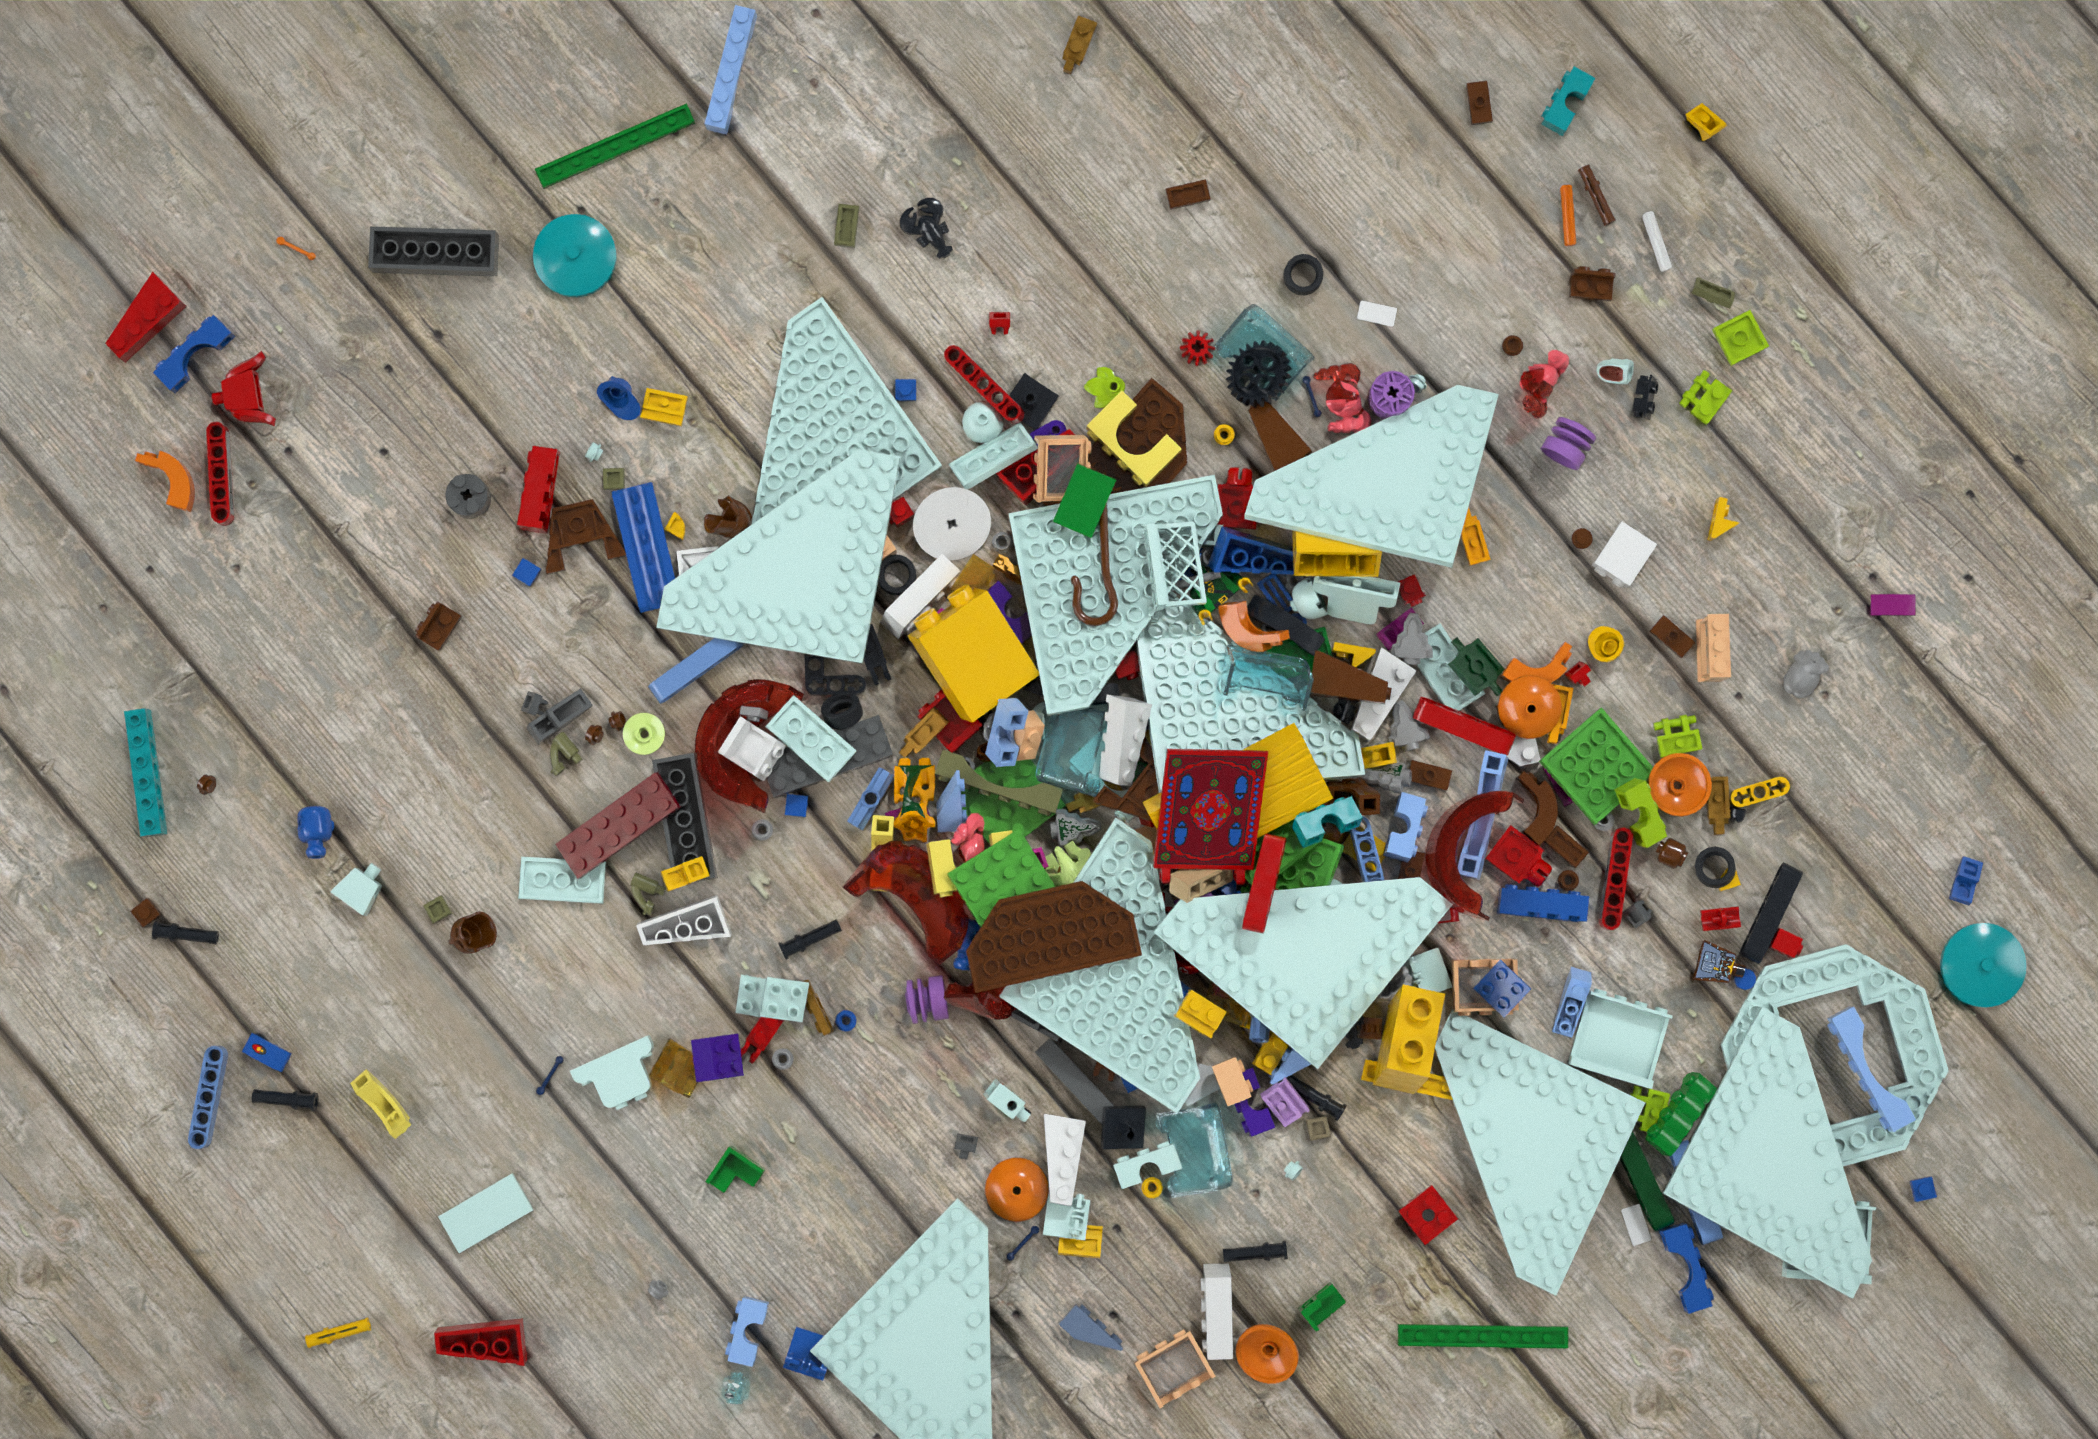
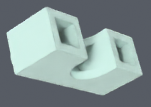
(1164, 1157)

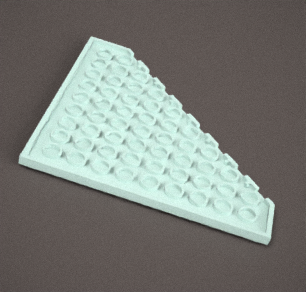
(830, 408)
(1391, 484)
(800, 572)
(1079, 657)
(1182, 681)
(1319, 954)
(1128, 1006)
(1538, 1140)
(1771, 1163)
(922, 1336)

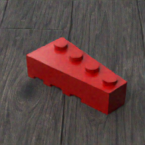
(144, 318)
(1020, 476)
(538, 489)
(493, 1341)

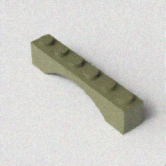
(1040, 796)

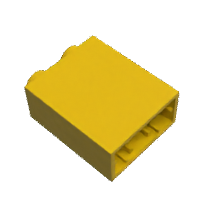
(1330, 557)
(972, 652)
(1409, 1039)

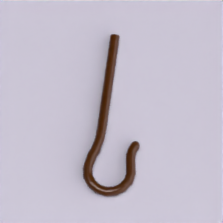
(1105, 568)

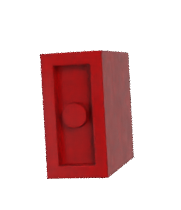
(957, 730)

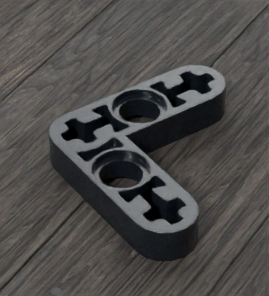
(819, 676)

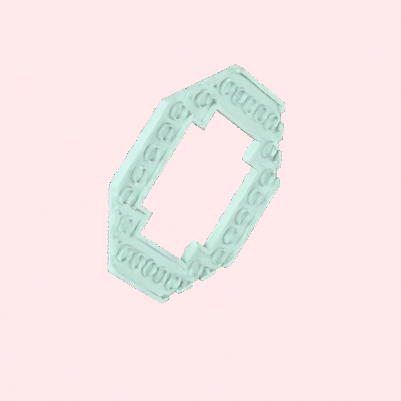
(1909, 1022)

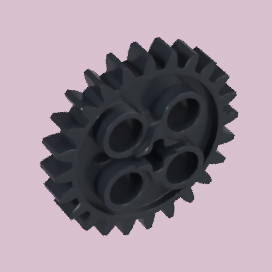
(1255, 391)

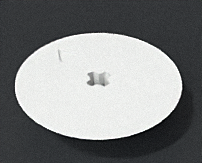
(952, 523)

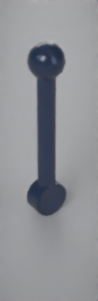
(1306, 380)
(541, 1090)
(1034, 1230)

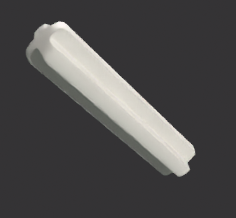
(1656, 241)

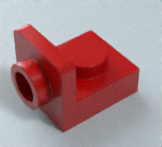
(1411, 591)

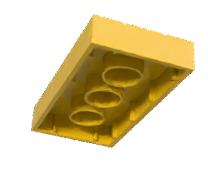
(1290, 784)

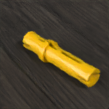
(313, 1339)

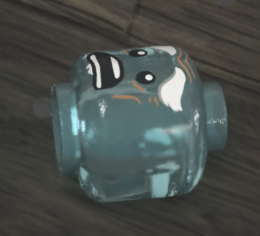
(735, 1388)

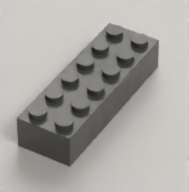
(433, 251)
(866, 737)
(687, 827)

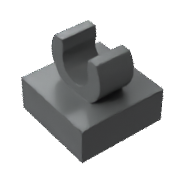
(532, 703)
(1637, 914)
(966, 1144)

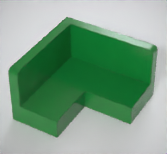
(734, 1164)
(1321, 1305)

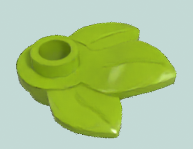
(1101, 387)

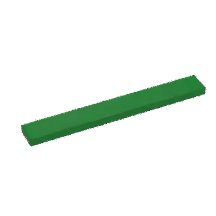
(615, 146)
(1483, 1336)

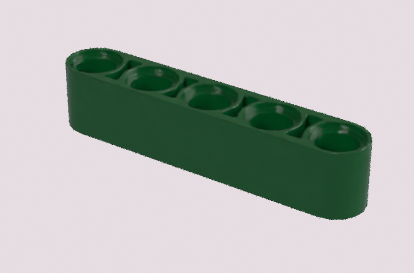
(1645, 1185)

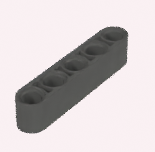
(1073, 1078)

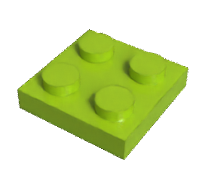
(1740, 337)

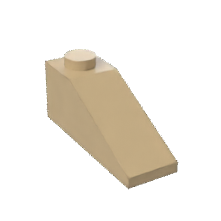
(1197, 882)

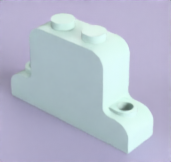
(1356, 597)
(619, 1074)

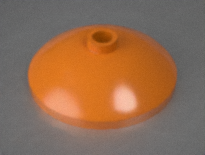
(1525, 692)
(1693, 780)
(1015, 1173)
(1265, 1363)

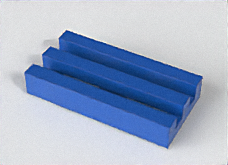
(1267, 580)

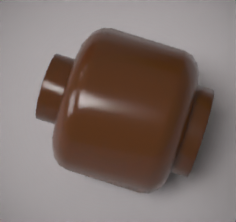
(1671, 853)

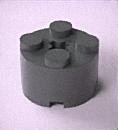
(470, 507)

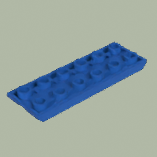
(644, 543)

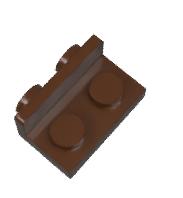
(1592, 284)
(437, 626)

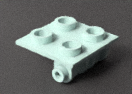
(1428, 971)
(750, 995)
(784, 999)
(1067, 1220)

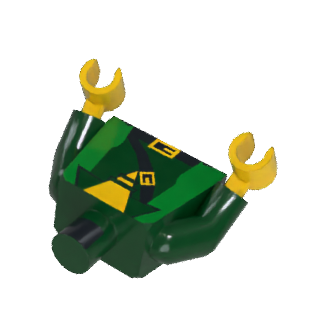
(1217, 592)

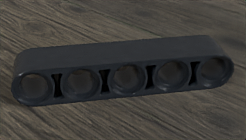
(1771, 913)

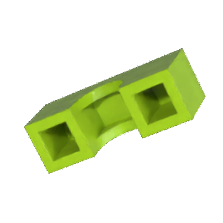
(1649, 827)

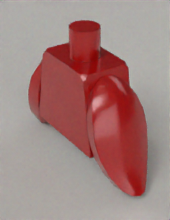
(242, 392)

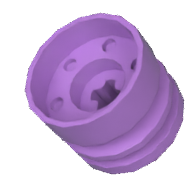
(1387, 406)
(1566, 446)
(927, 999)

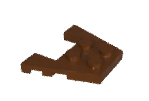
(575, 526)
(1140, 791)

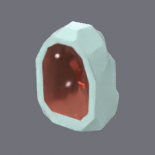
(1615, 370)

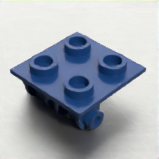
(1502, 988)
(799, 1355)

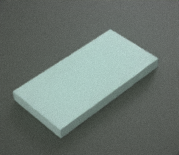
(993, 456)
(1439, 675)
(811, 738)
(555, 881)
(485, 1213)

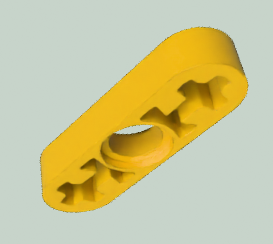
(1775, 793)

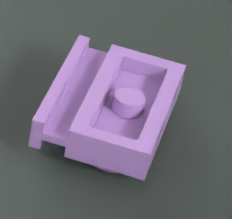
(1285, 1102)

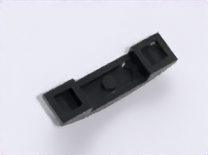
(1279, 619)

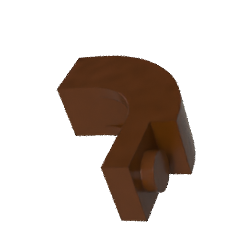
(1365, 797)
(1546, 809)

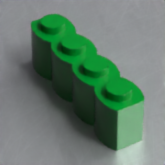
(1683, 1110)

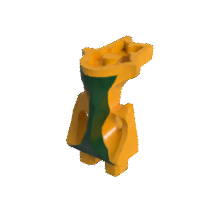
(913, 817)

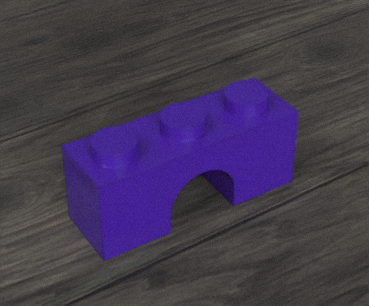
(1020, 625)
(1254, 1120)

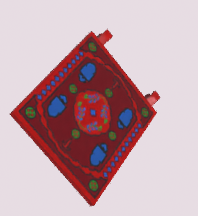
(1210, 810)

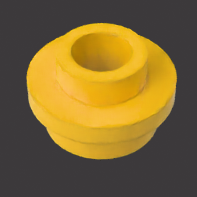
(1224, 428)
(1152, 1180)

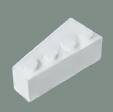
(919, 596)
(1398, 675)
(1123, 739)
(692, 922)
(1063, 1152)
(1218, 1311)

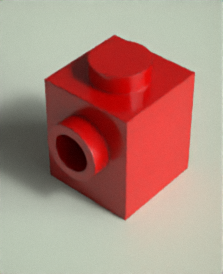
(900, 512)
(1128, 667)

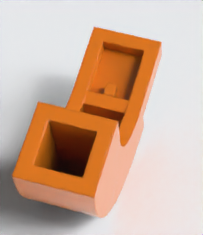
(181, 482)
(1243, 632)
(1550, 672)

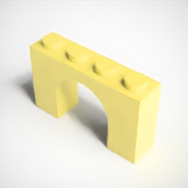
(1144, 466)
(942, 863)

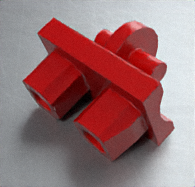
(1720, 918)

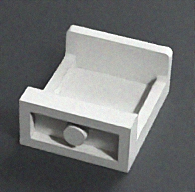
(1623, 555)
(752, 748)

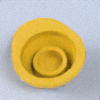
(1605, 643)

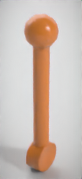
(281, 241)

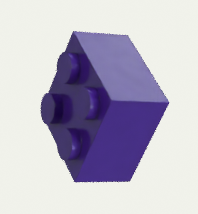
(717, 1057)

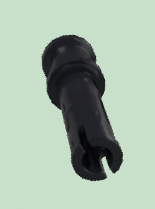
(175, 932)
(800, 943)
(295, 1099)
(1324, 1102)
(1265, 1251)

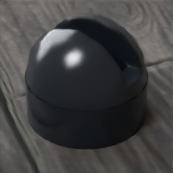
(1737, 814)

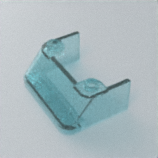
(1267, 673)

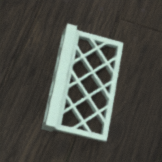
(1156, 566)

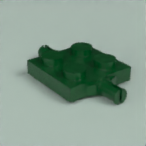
(1476, 666)

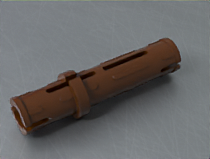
(1596, 195)

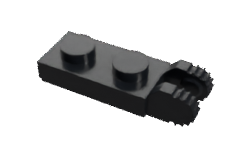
(875, 657)

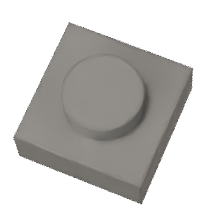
(754, 714)

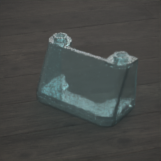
(1257, 325)
(1072, 751)
(1201, 1149)

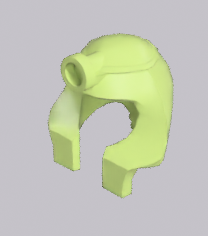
(1069, 868)

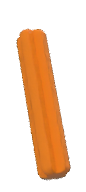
(1568, 215)

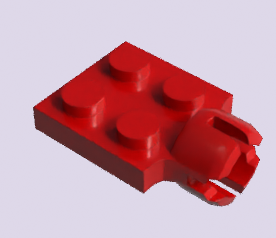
(1235, 498)
(1519, 858)

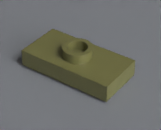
(846, 225)
(1713, 293)

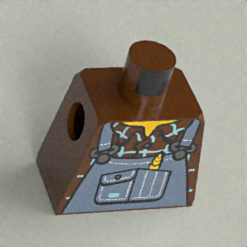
(1716, 964)

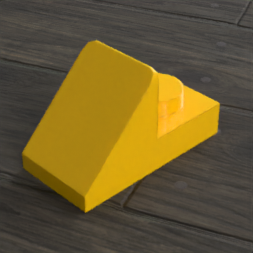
(1705, 121)
(1718, 523)
(1358, 653)
(1379, 755)

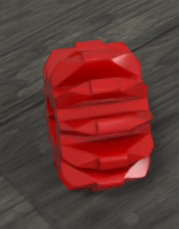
(1203, 354)

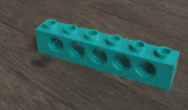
(145, 772)

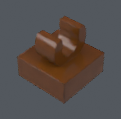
(1371, 1028)

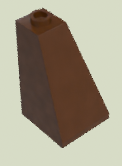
(1277, 437)
(1345, 682)

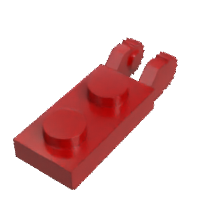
(760, 1036)

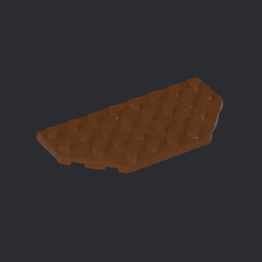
(1153, 418)
(1050, 935)

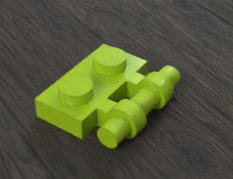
(1711, 400)
(1680, 742)
(1654, 1103)

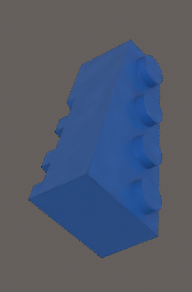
(1248, 553)
(1543, 904)

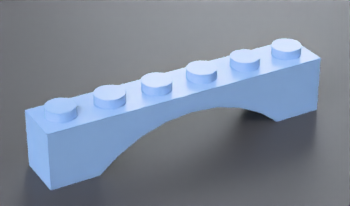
(727, 78)
(1479, 832)
(1849, 1031)

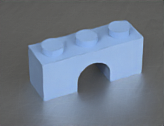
(1001, 747)
(1411, 810)
(741, 1349)

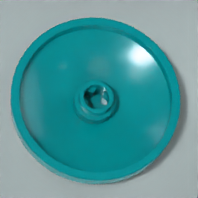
(574, 255)
(1983, 965)

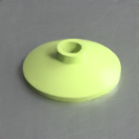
(633, 729)

